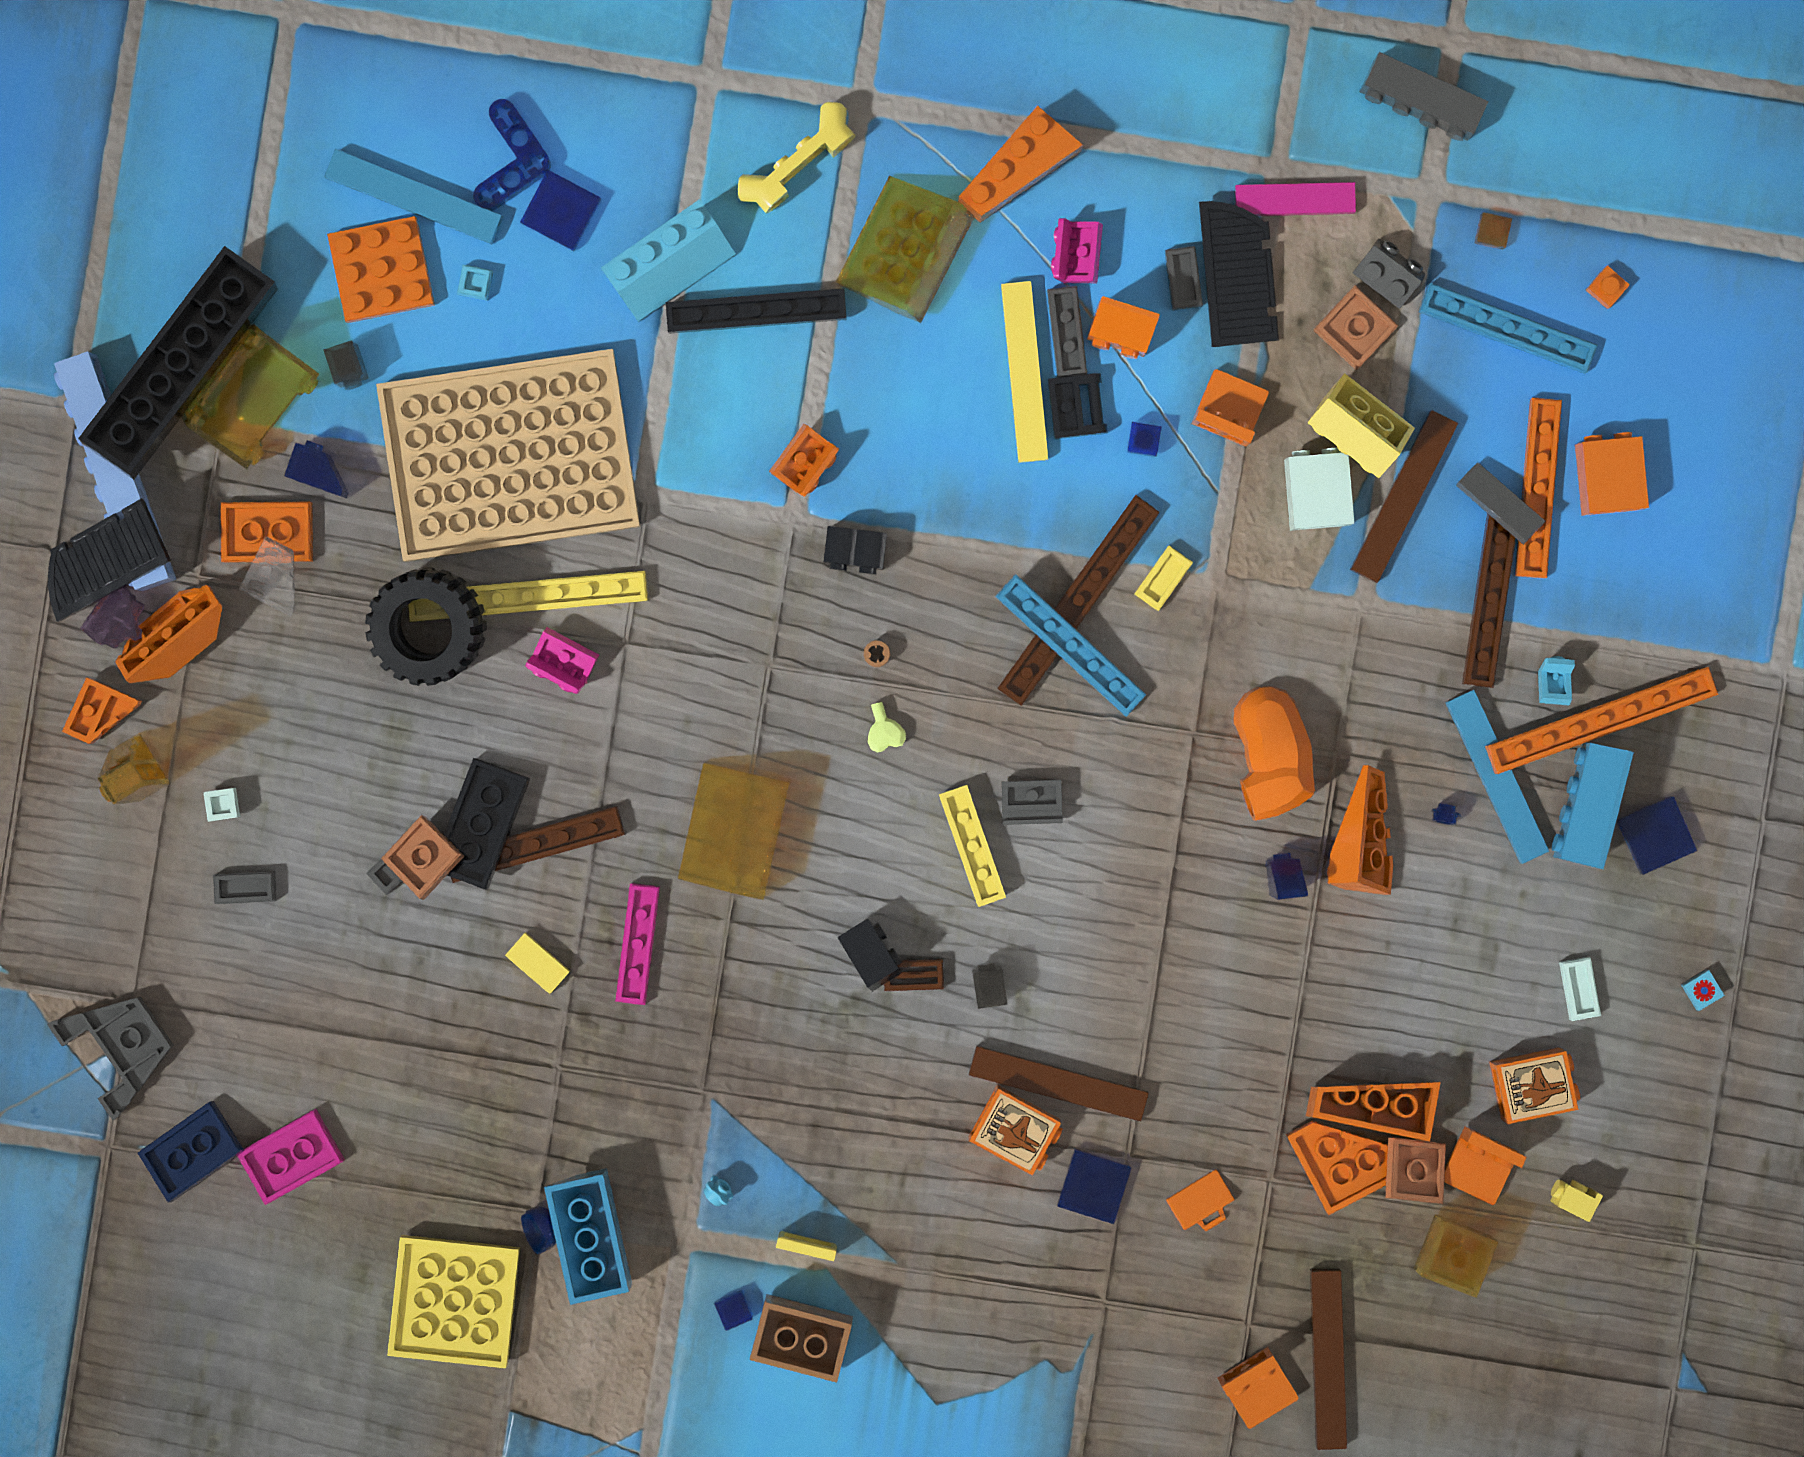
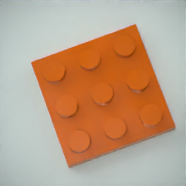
(381, 269)

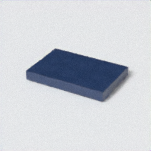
(190, 1151)

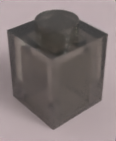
(346, 365)
(989, 985)

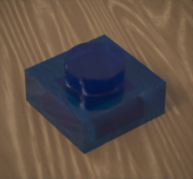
(1144, 439)
(733, 1310)

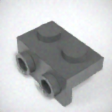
(1390, 272)

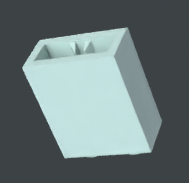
(1318, 490)

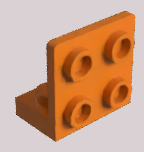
(1230, 407)
(1481, 1165)
(1258, 1388)

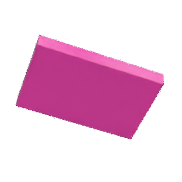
(290, 1156)

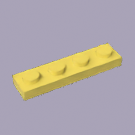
(972, 845)

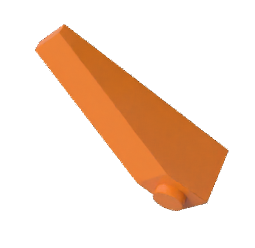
(1360, 849)

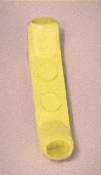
(832, 136)

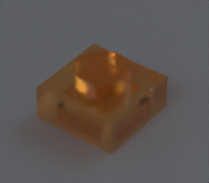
(1493, 231)

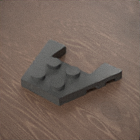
(129, 1040)

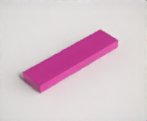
(1297, 199)
(637, 944)

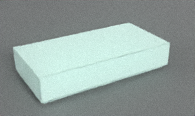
(1580, 988)

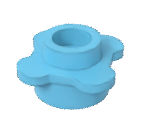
(718, 1191)

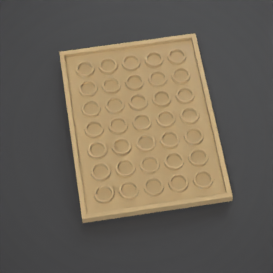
(508, 455)

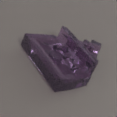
(114, 619)

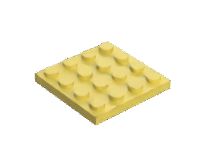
(453, 1301)

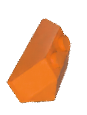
(172, 636)

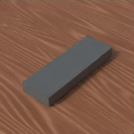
(1066, 331)
(1500, 503)

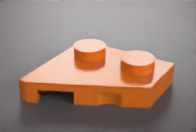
(98, 710)

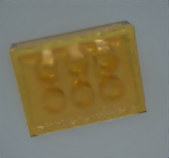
(905, 248)
(734, 831)

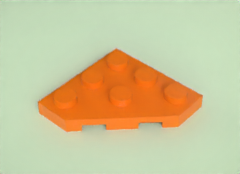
(1339, 1163)

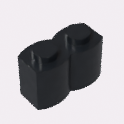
(856, 549)

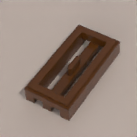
(919, 974)

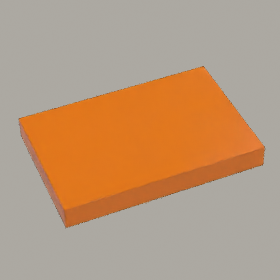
(248, 523)

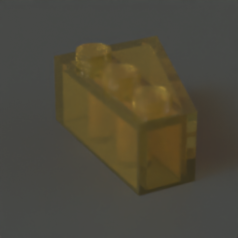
(130, 773)

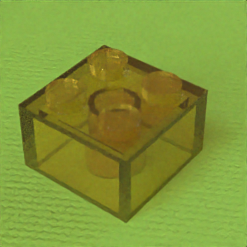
(1455, 1255)

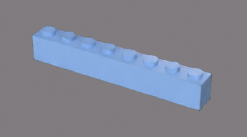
(85, 395)

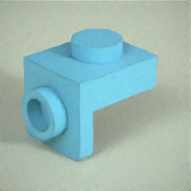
(1555, 681)

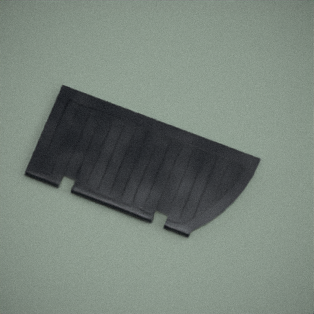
(1237, 275)
(104, 560)

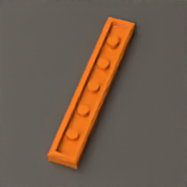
(1539, 483)

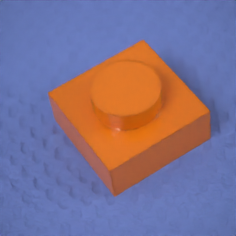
(1607, 287)

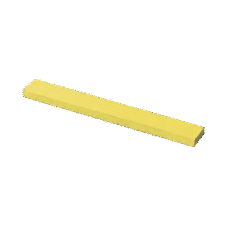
(546, 595)

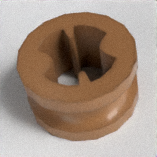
(867, 655)

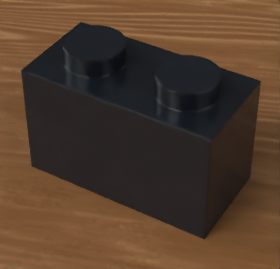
(870, 954)

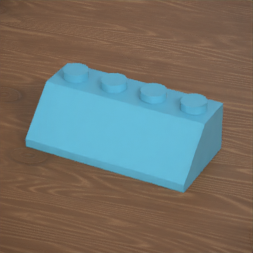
(668, 260)

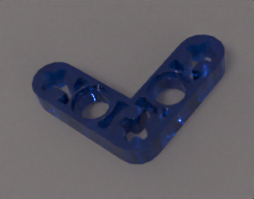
(523, 153)

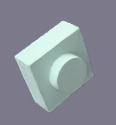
(221, 804)

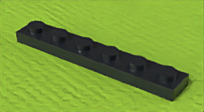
(756, 311)

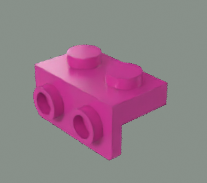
(1077, 251)
(562, 661)

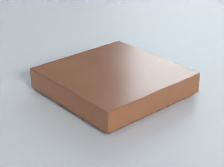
(1355, 327)
(422, 857)
(1415, 1170)

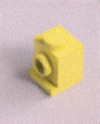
(1575, 1198)

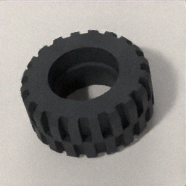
(394, 648)

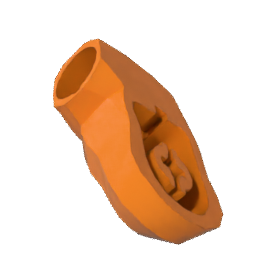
(1275, 752)

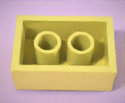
(1361, 426)

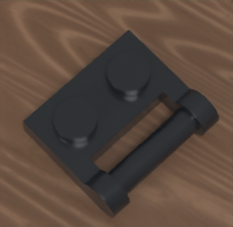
(1067, 407)

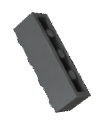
(1423, 97)

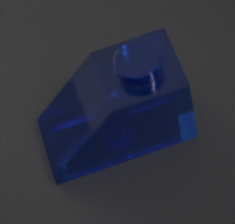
(315, 469)
(1285, 877)

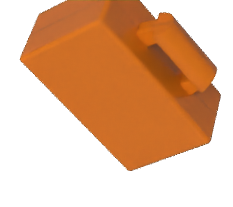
(1200, 1201)

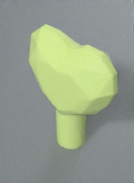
(884, 731)

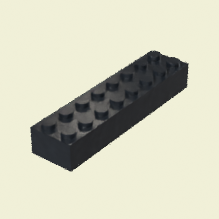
(178, 363)

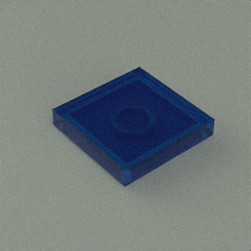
(560, 210)
(1656, 835)
(1094, 1186)

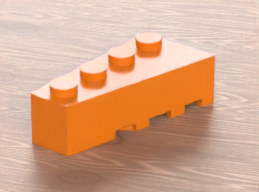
(1024, 159)
(1386, 1108)

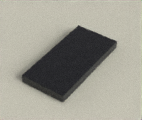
(484, 820)

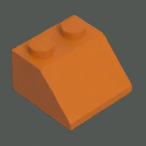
(1122, 327)

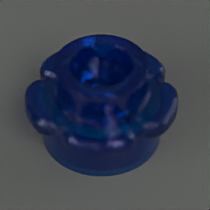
(1445, 814)

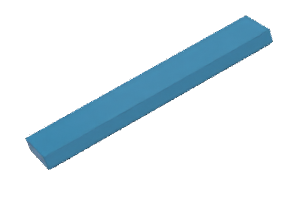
(413, 196)
(1507, 328)
(1070, 645)
(1501, 787)

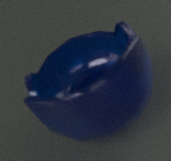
(538, 1229)

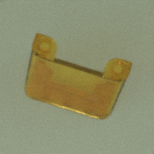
(249, 396)

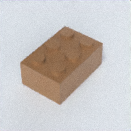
(801, 1338)

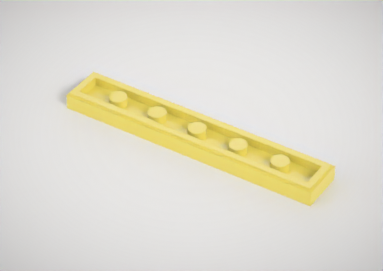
(1024, 372)

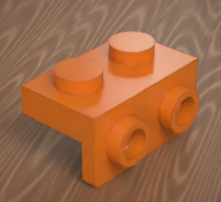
(804, 461)

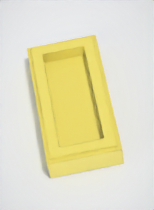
(1163, 578)
(537, 963)
(806, 1246)

